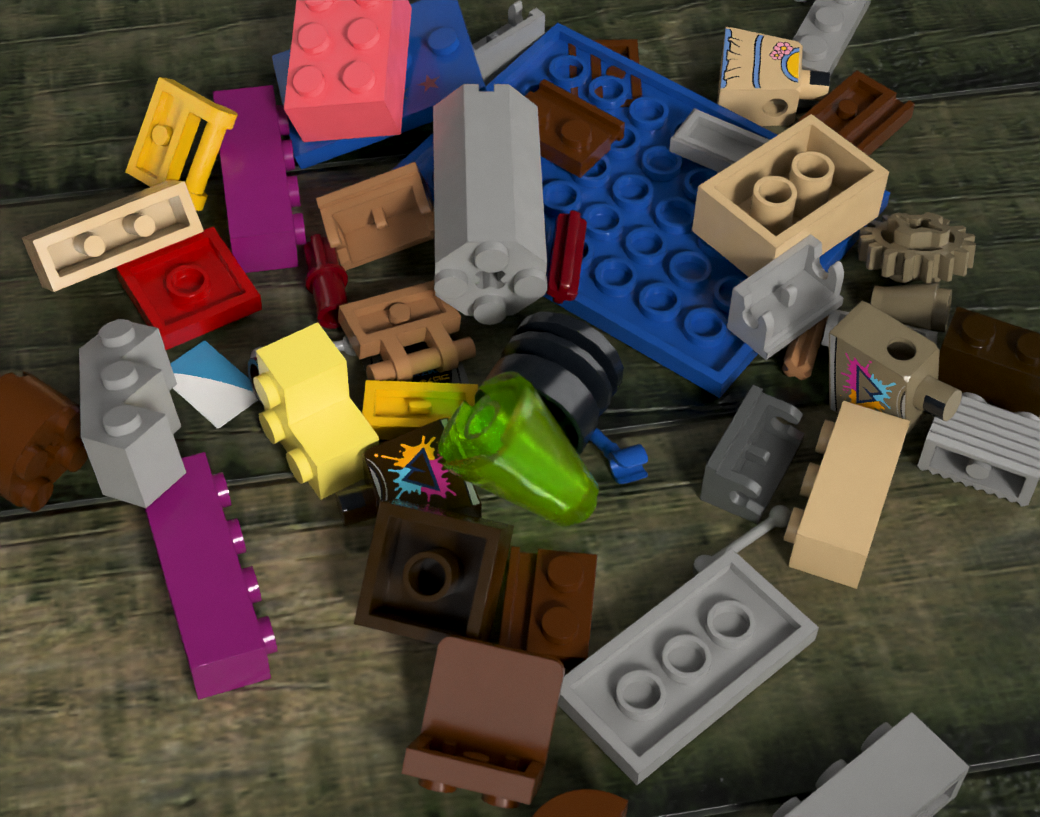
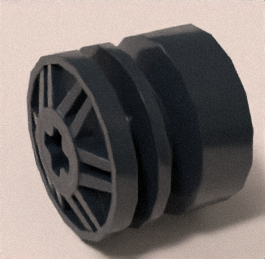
(569, 368)

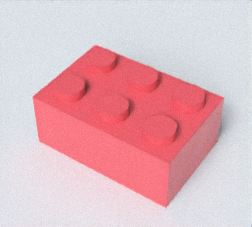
(348, 68)

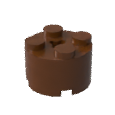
(36, 439)

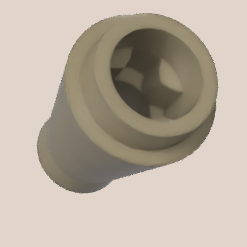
(915, 304)

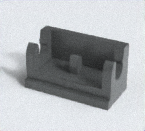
(752, 456)

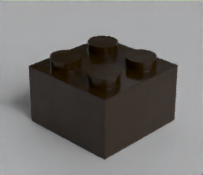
(433, 572)

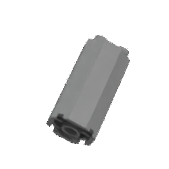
(488, 203)

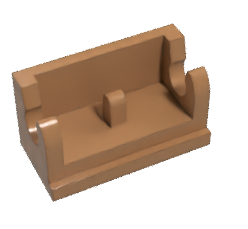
(378, 216)

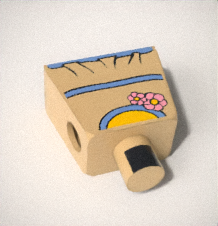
(765, 78)

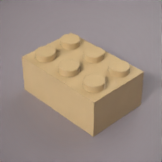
(787, 190)

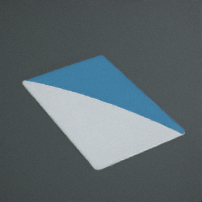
(212, 384)

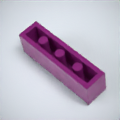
(256, 181)
(206, 583)

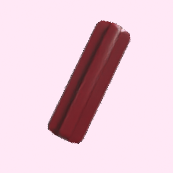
(566, 257)

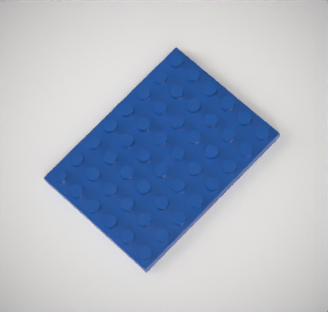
(641, 261)

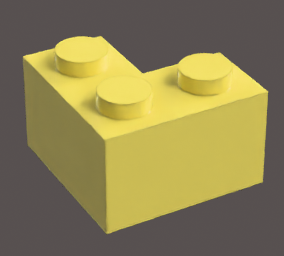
(311, 410)

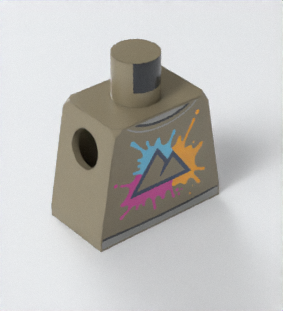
(887, 368)

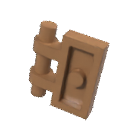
(402, 319)

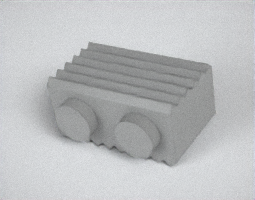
(986, 449)

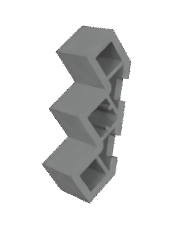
(129, 412)

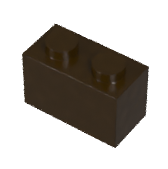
(992, 361)

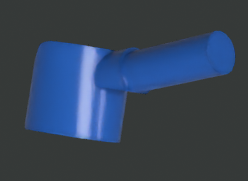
(623, 463)

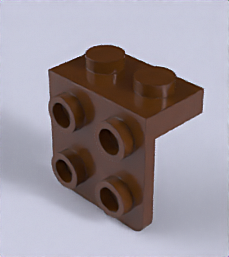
(487, 721)

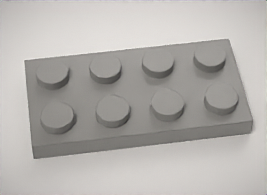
(684, 665)

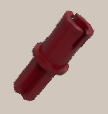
(325, 280)

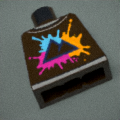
(409, 471)

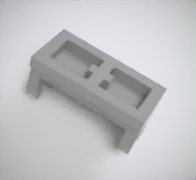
(510, 41)
(785, 298)

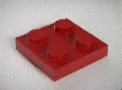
(189, 288)

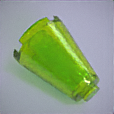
(519, 452)

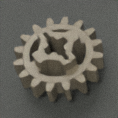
(916, 248)

